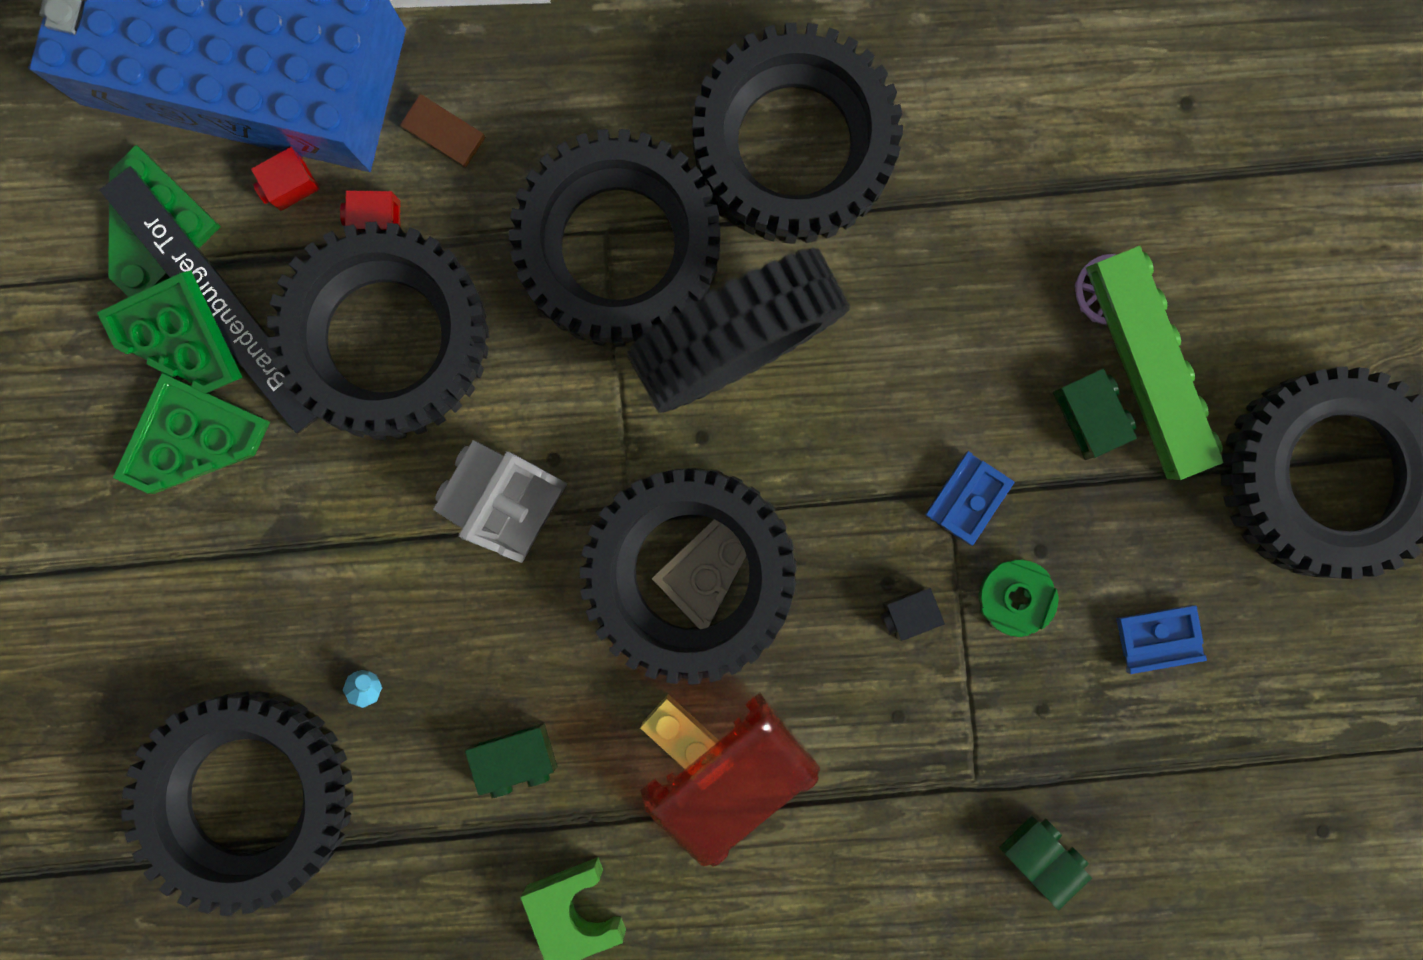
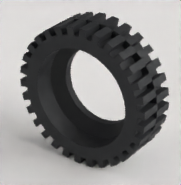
(801, 63)
(599, 168)
(331, 277)
(738, 329)
(1264, 486)
(630, 621)
(167, 819)

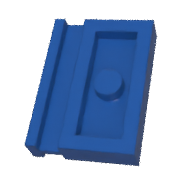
(969, 498)
(1161, 639)

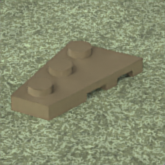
(702, 573)

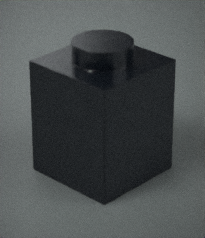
(911, 614)

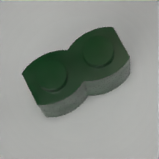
(1045, 862)

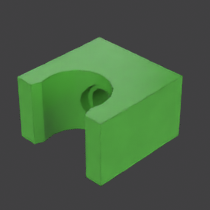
(556, 922)

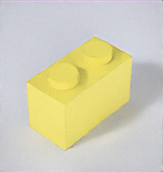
(678, 732)

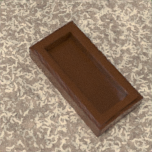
(442, 131)

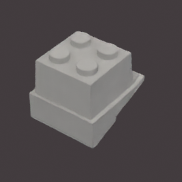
(498, 500)

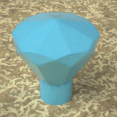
(362, 688)

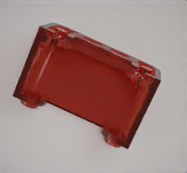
(732, 785)

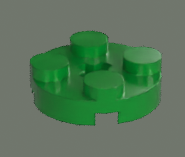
(1037, 587)

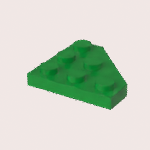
(129, 260)
(173, 333)
(186, 437)

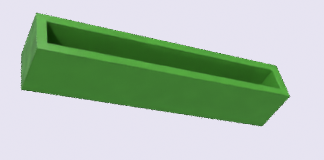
(1155, 364)

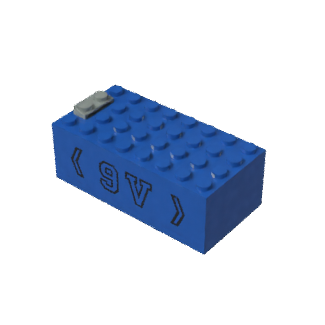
(232, 68)

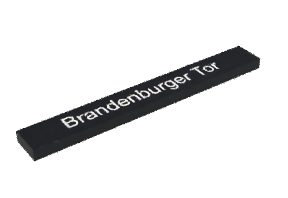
(179, 254)

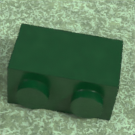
(1096, 414)
(512, 760)

